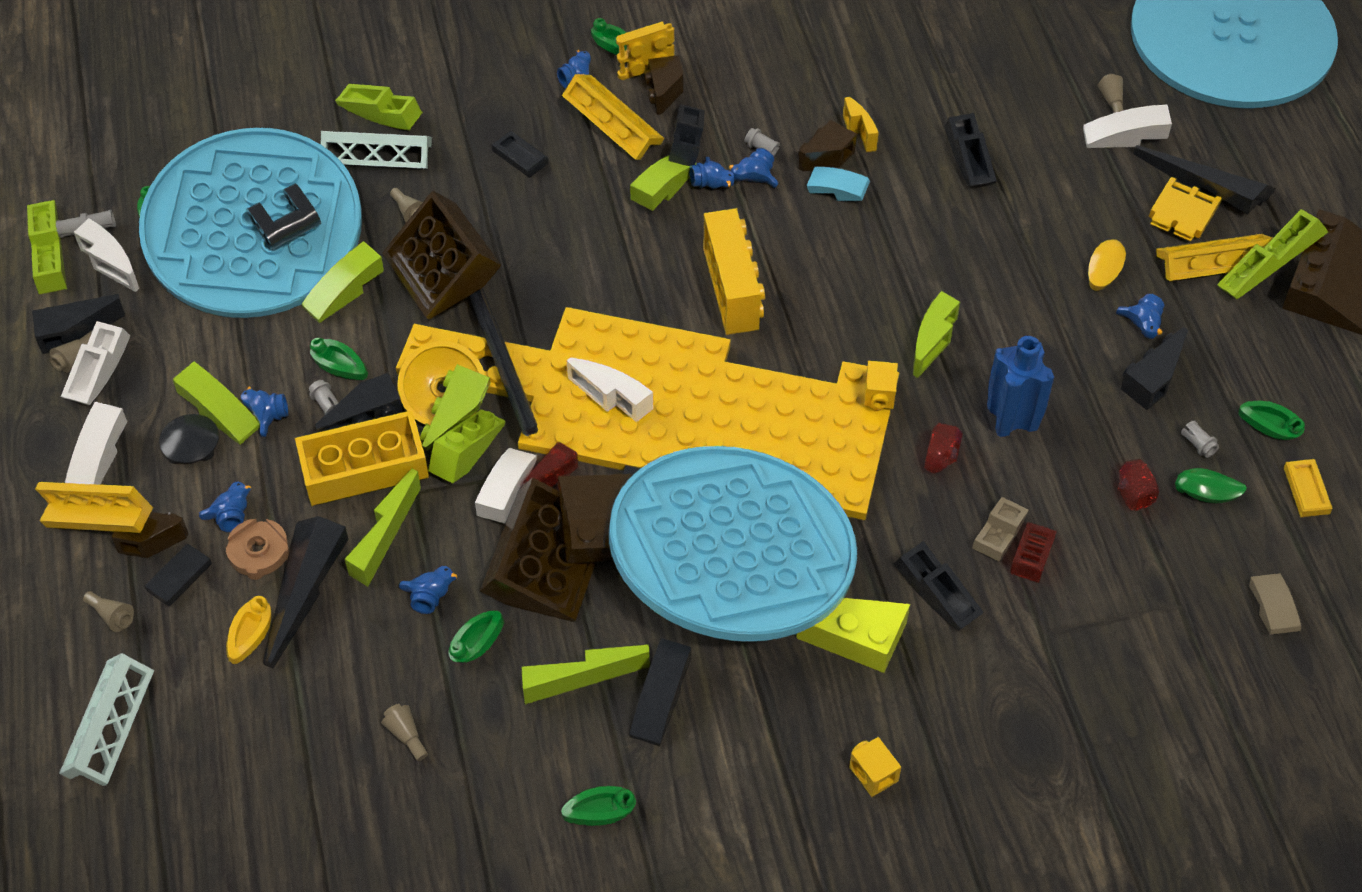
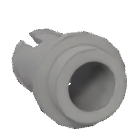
(758, 140)
(322, 394)
(1200, 439)

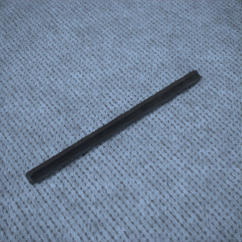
(504, 363)

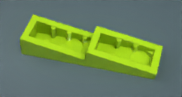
(46, 247)
(1262, 262)
(389, 514)
(600, 665)

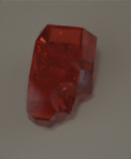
(943, 447)
(1137, 484)

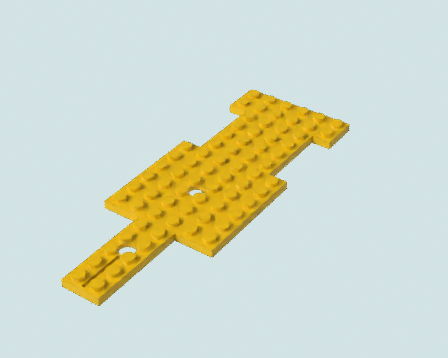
(695, 402)

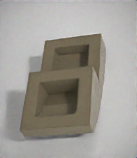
(1000, 529)
(1276, 603)

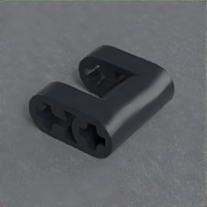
(288, 226)

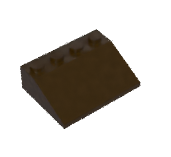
(440, 256)
(1330, 276)
(586, 514)
(531, 558)

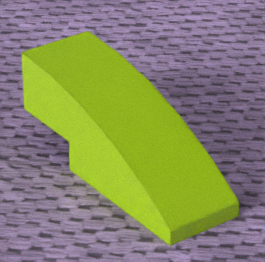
(380, 105)
(659, 183)
(343, 282)
(935, 331)
(216, 402)

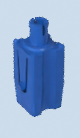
(1019, 386)

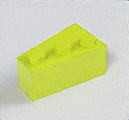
(861, 631)

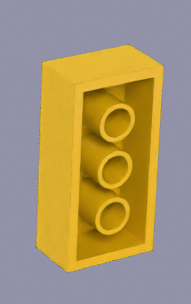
(733, 271)
(360, 457)

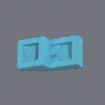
(843, 183)

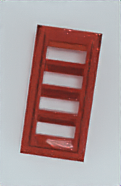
(558, 462)
(1027, 568)

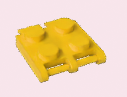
(644, 44)
(1183, 210)

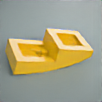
(860, 122)

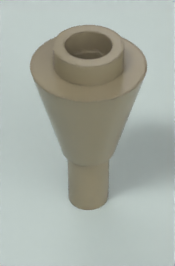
(1112, 89)
(405, 203)
(64, 356)
(114, 613)
(400, 723)

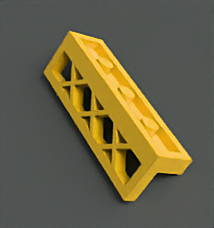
(611, 115)
(1208, 257)
(93, 507)

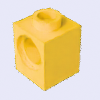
(880, 384)
(874, 766)

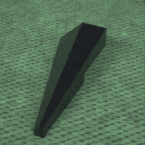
(1233, 189)
(311, 555)

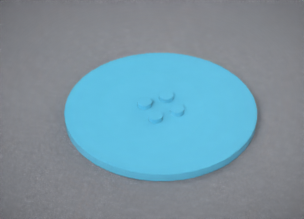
(1236, 48)
(207, 246)
(732, 543)

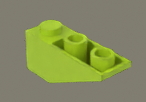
(460, 401)
(463, 445)

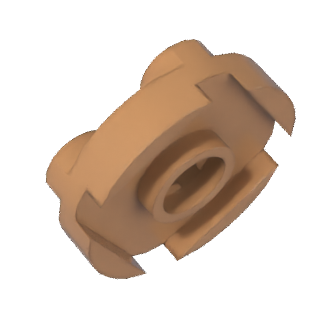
(258, 563)

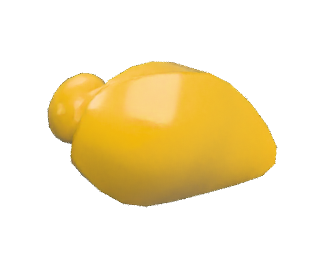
(1106, 264)
(248, 629)

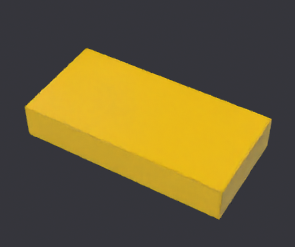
(1307, 488)

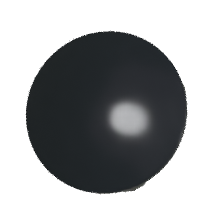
(189, 439)

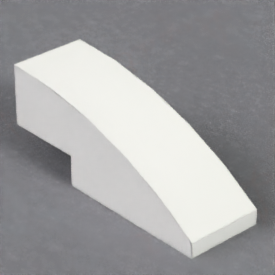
(1128, 127)
(105, 253)
(95, 363)
(611, 387)
(96, 444)
(503, 484)

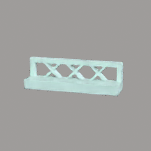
(378, 139)
(95, 718)

